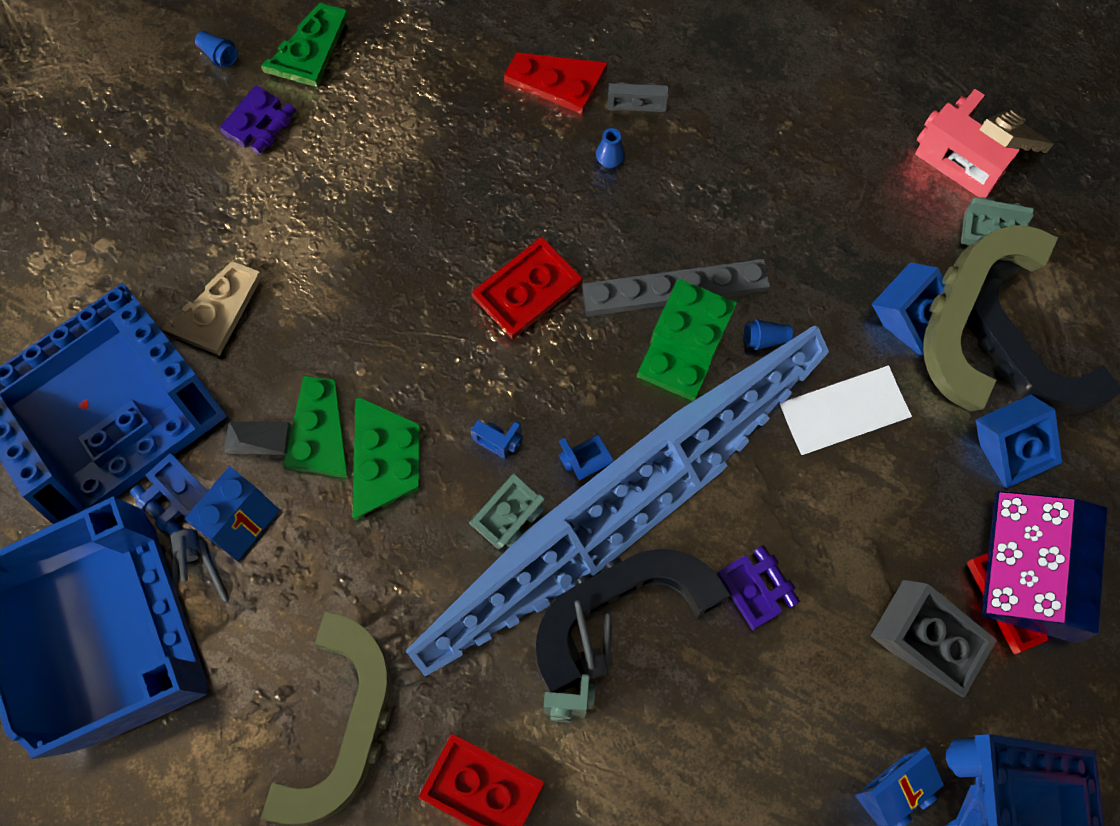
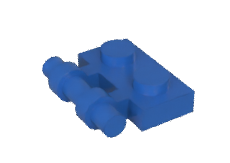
(177, 485)

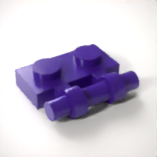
(250, 117)
(750, 592)

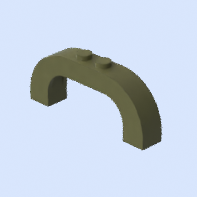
(950, 310)
(359, 744)

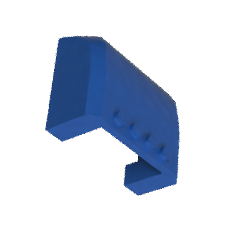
(91, 632)

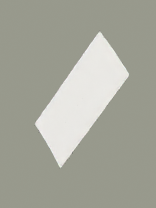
(845, 410)

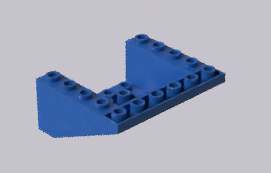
(138, 410)

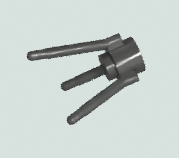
(186, 549)
(591, 660)

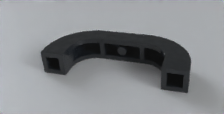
(1020, 363)
(619, 579)

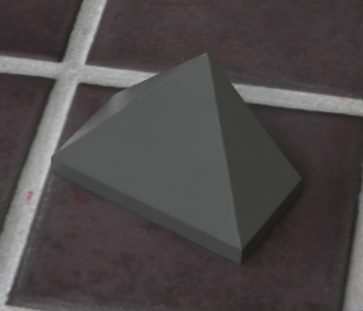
(257, 438)

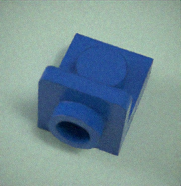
(492, 437)

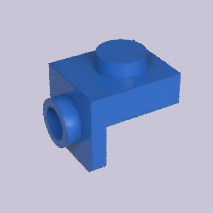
(585, 457)

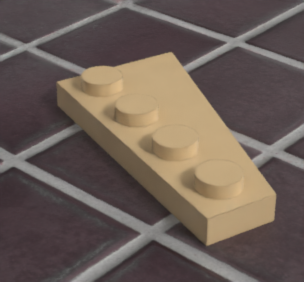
(1011, 132)

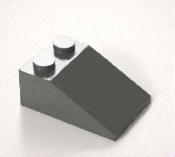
(934, 636)

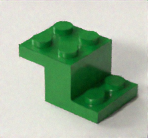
(686, 339)

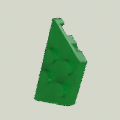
(383, 458)

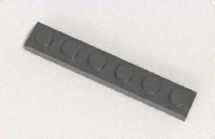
(655, 289)

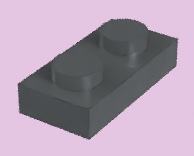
(637, 97)

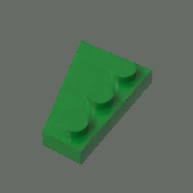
(310, 48)
(316, 431)

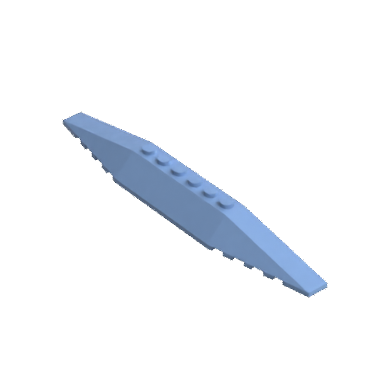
(619, 503)

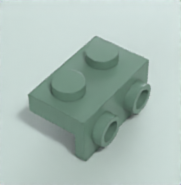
(987, 215)
(507, 511)
(564, 706)

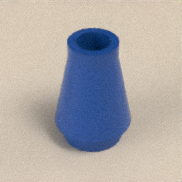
(218, 49)
(610, 149)
(765, 334)

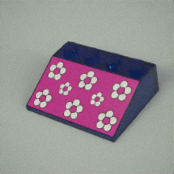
(1046, 564)

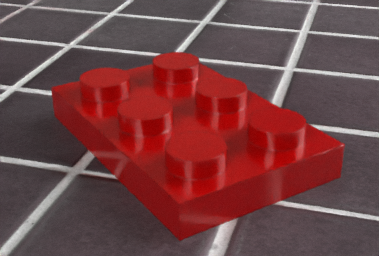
(526, 288)
(479, 787)

